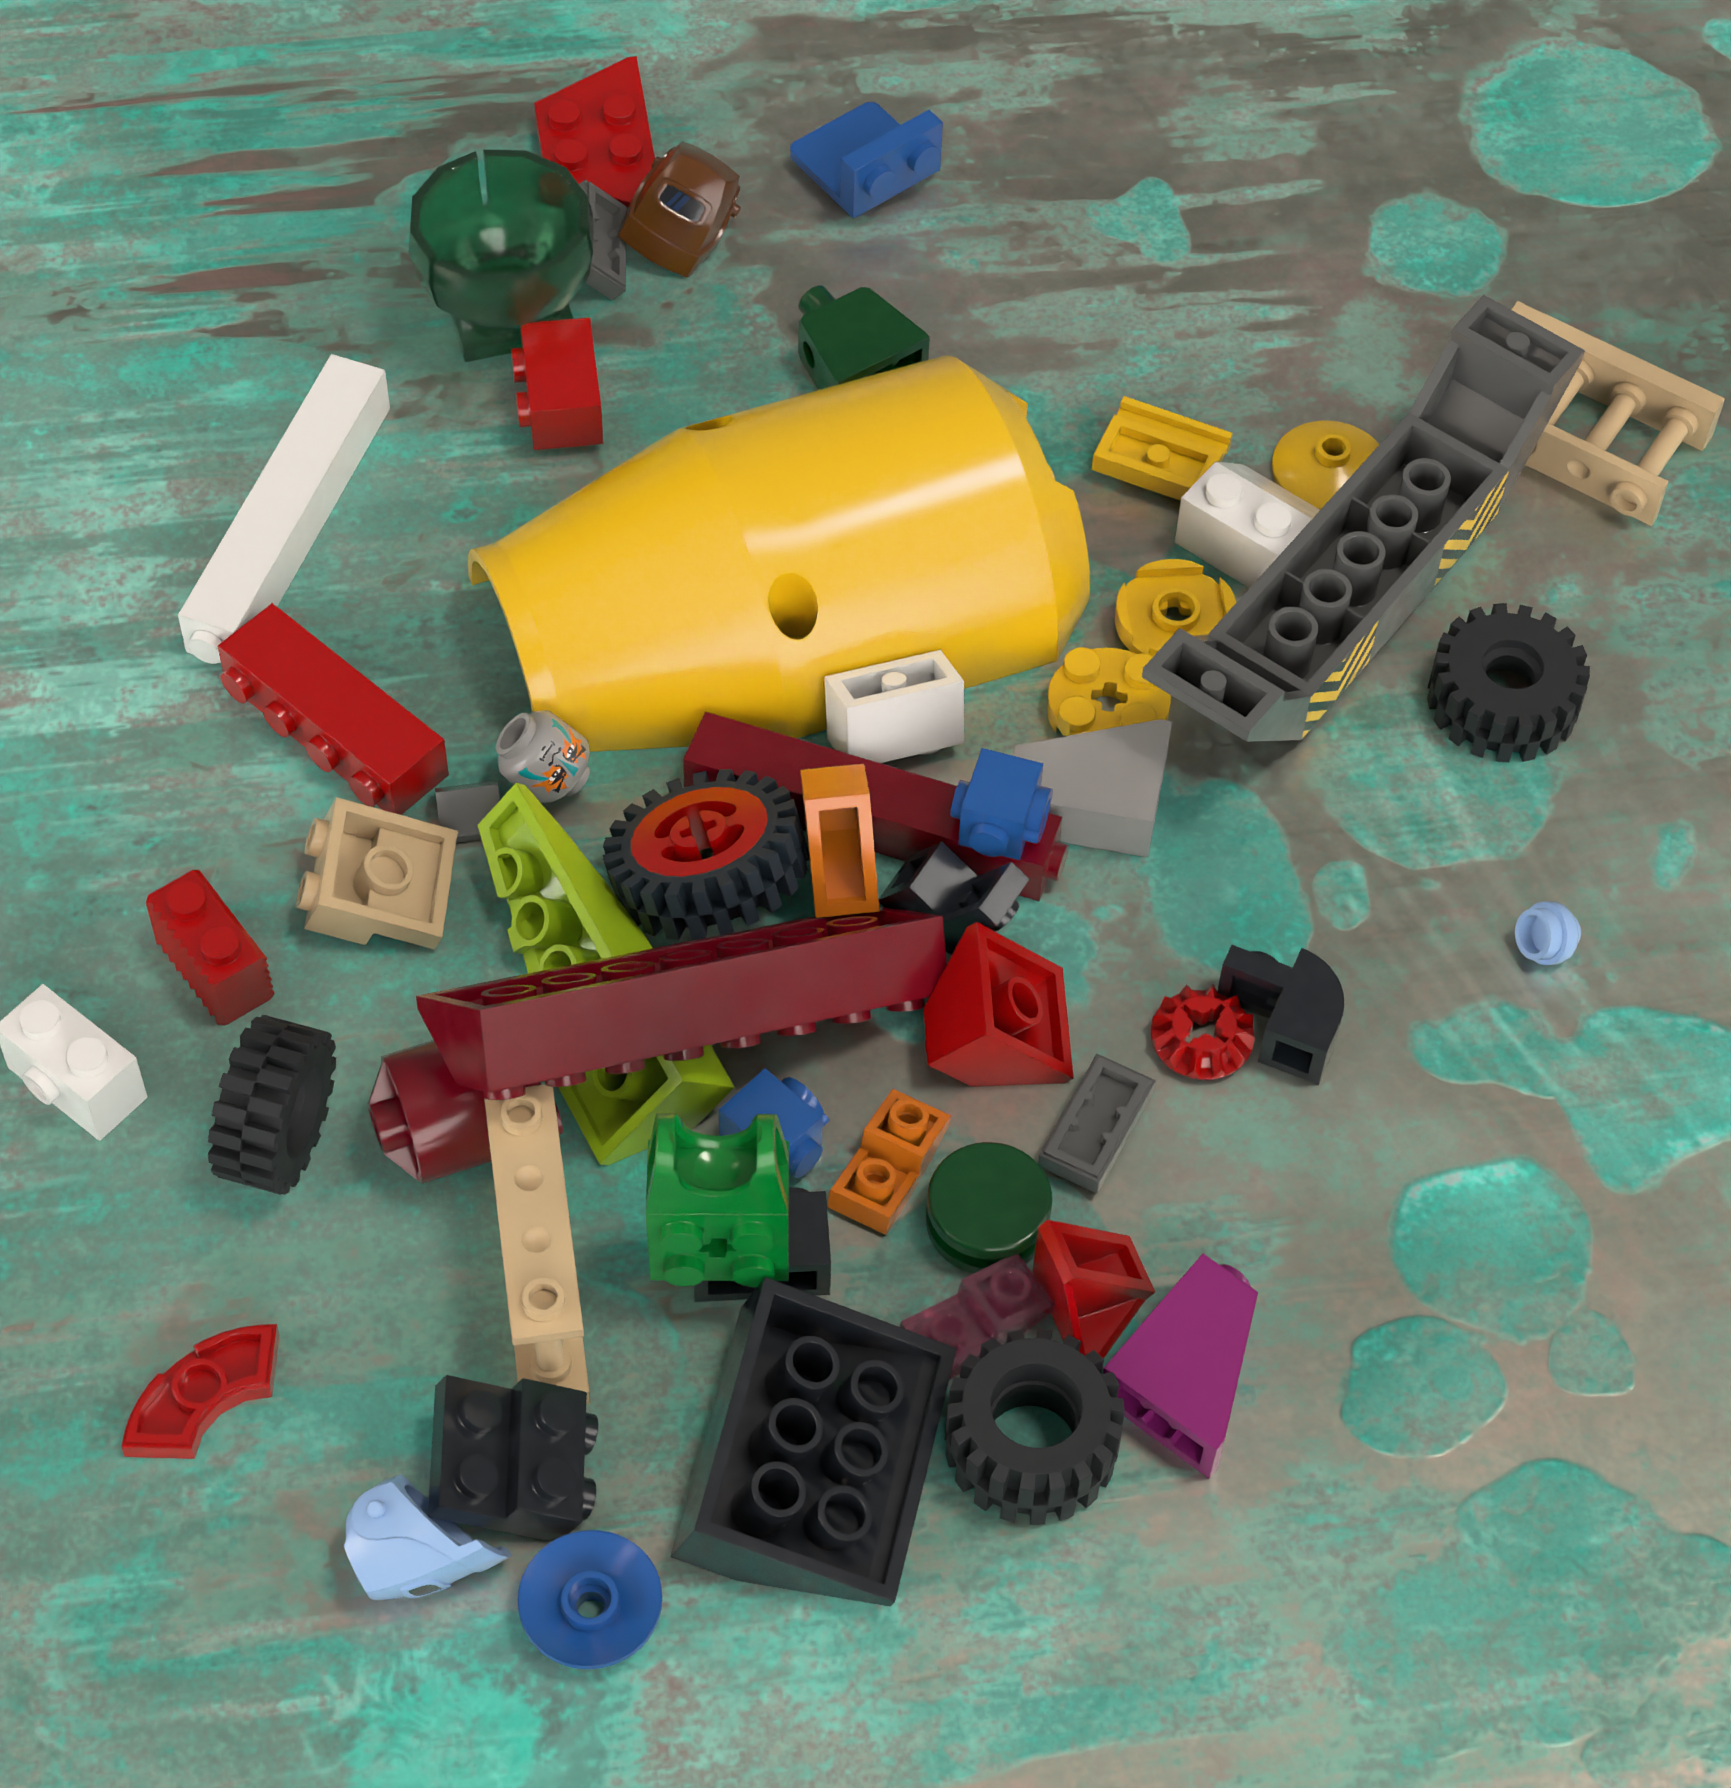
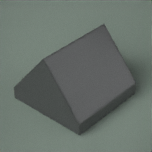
(465, 806)

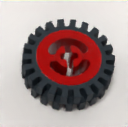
(753, 845)

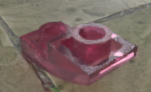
(985, 1307)

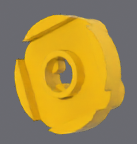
(1167, 584)
(1097, 674)

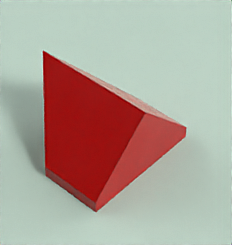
(1091, 1280)

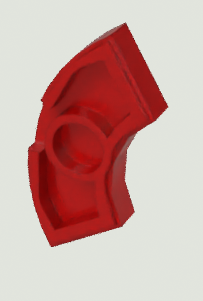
(200, 1388)

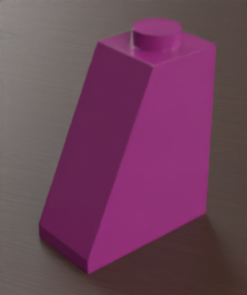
(1187, 1363)

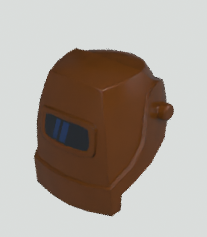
(681, 209)

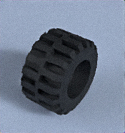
(1043, 1376)

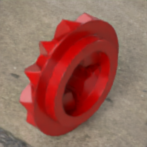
(1203, 1056)

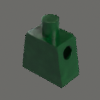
(855, 336)

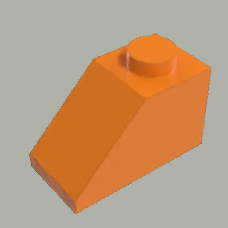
(840, 840)

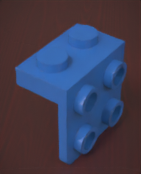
(869, 155)

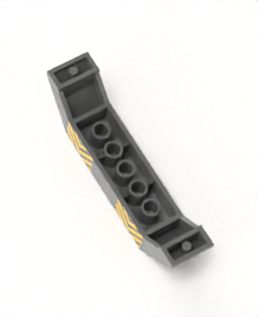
(1380, 537)

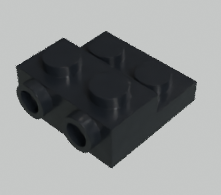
(511, 1457)

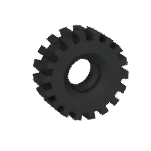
(1502, 716)
(272, 1104)

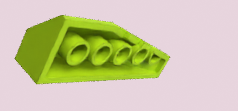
(571, 917)

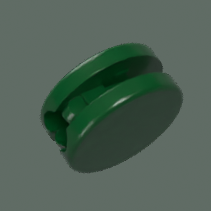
(986, 1205)

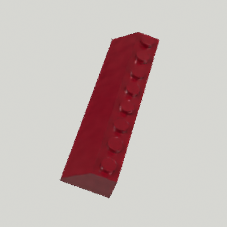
(683, 998)

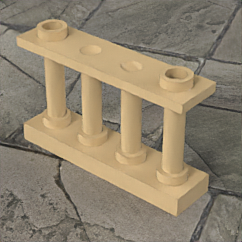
(1629, 390)
(537, 1239)

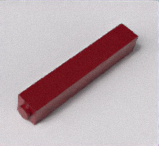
(905, 807)

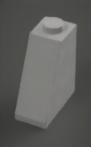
(1105, 783)

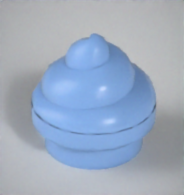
(1547, 933)

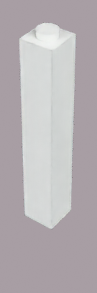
(287, 504)

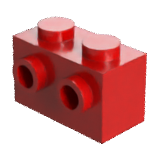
(560, 383)

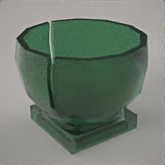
(504, 258)

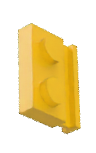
(1158, 448)

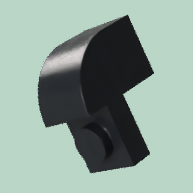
(944, 885)
(1299, 1001)

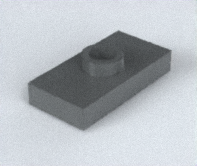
(609, 250)
(1096, 1123)

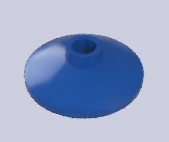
(584, 1569)

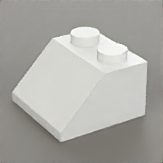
(1239, 520)

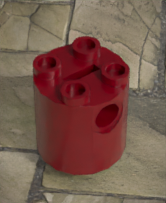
(426, 1117)

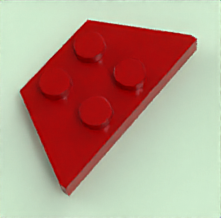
(600, 130)

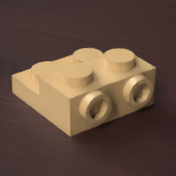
(377, 875)

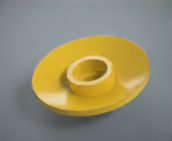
(1319, 459)

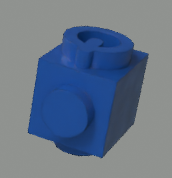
(1002, 805)
(797, 1111)

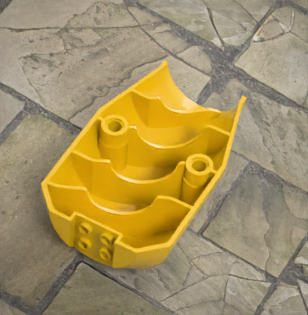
(795, 551)

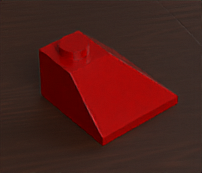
(998, 1015)

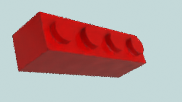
(332, 711)

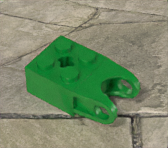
(717, 1203)

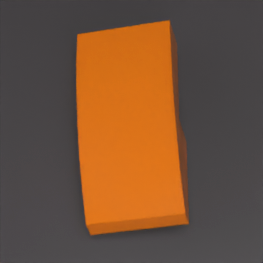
(889, 1161)

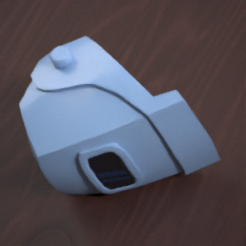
(406, 1552)

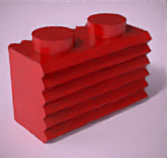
(209, 947)

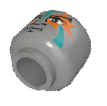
(543, 755)

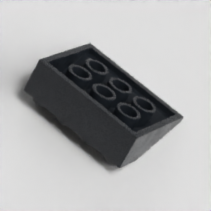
(815, 1449)

